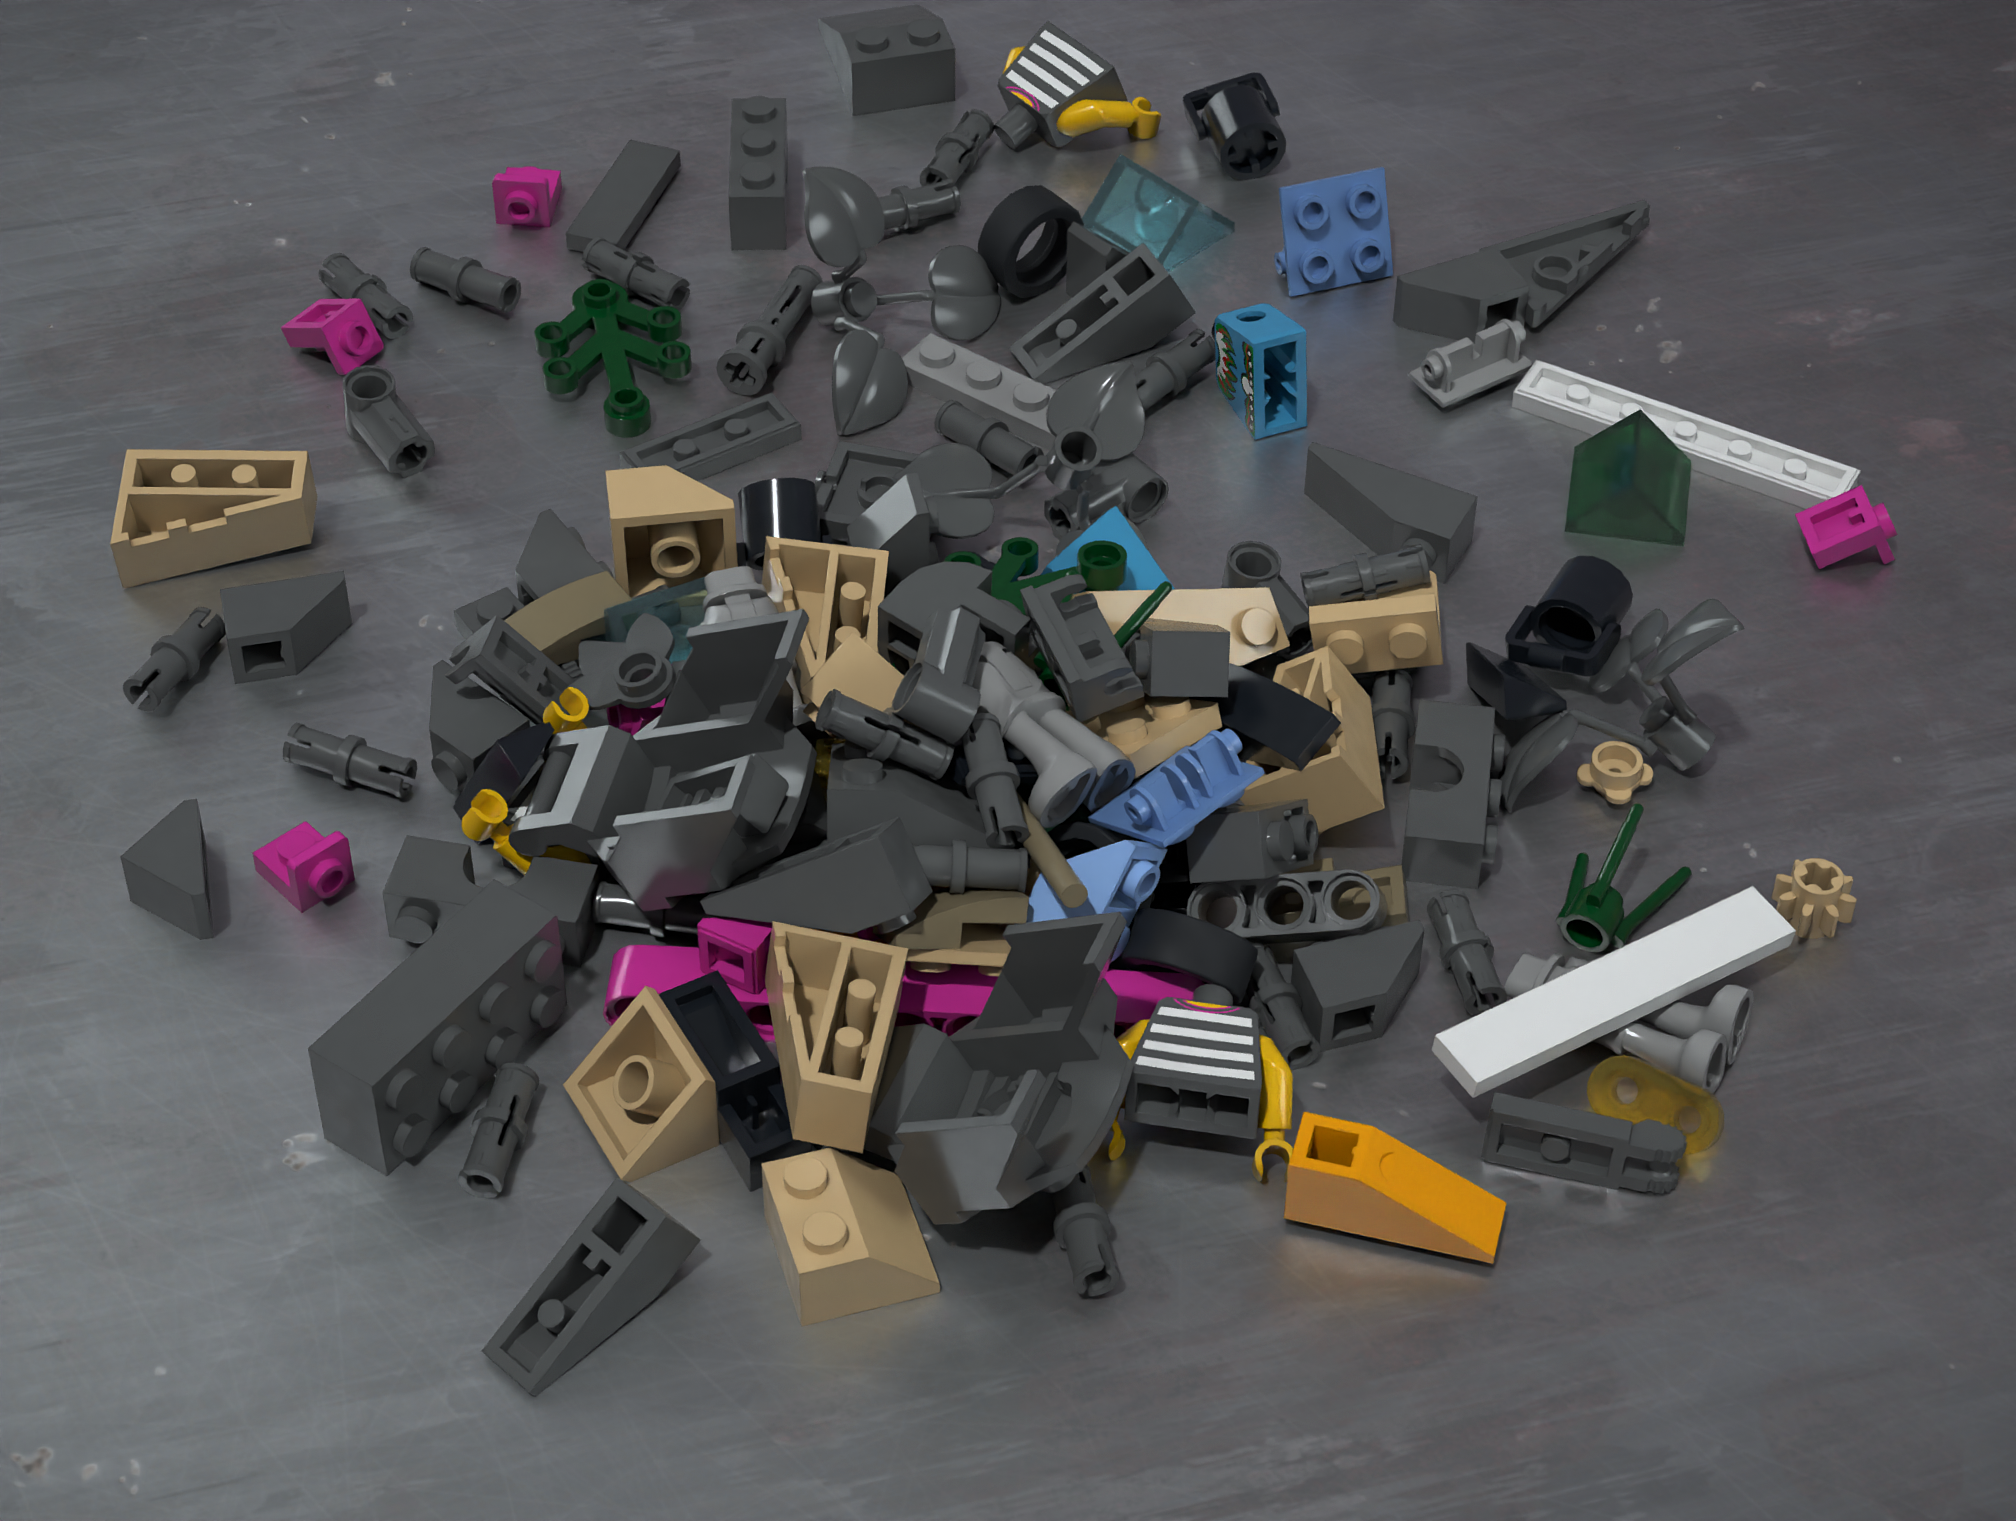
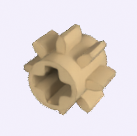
(1814, 897)

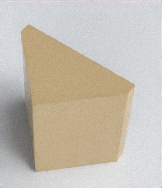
(646, 1092)

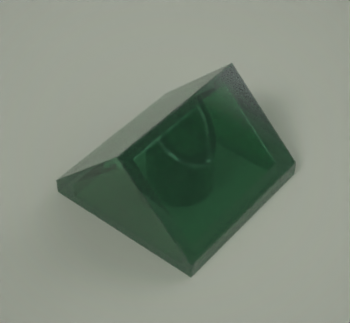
(1629, 484)

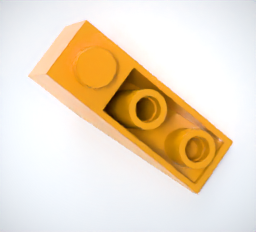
(1380, 1188)

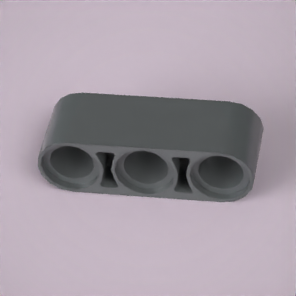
(1320, 898)

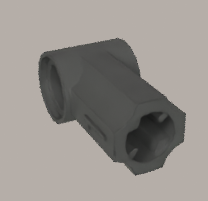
(383, 421)
(1122, 483)
(1259, 566)
(939, 684)

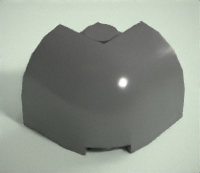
(949, 587)

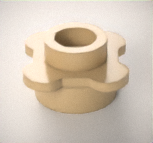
(1615, 771)

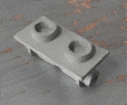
(1469, 368)

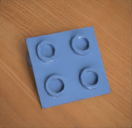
(1335, 232)
(1181, 791)

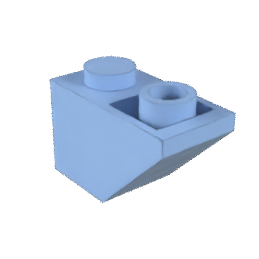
(1116, 881)

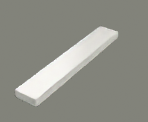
(1709, 444)
(1612, 991)

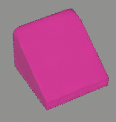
(736, 950)

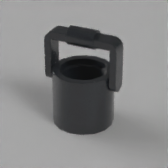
(1239, 124)
(779, 510)
(1573, 620)

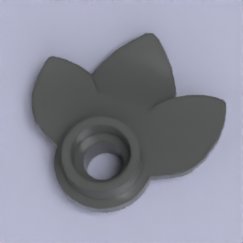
(628, 672)

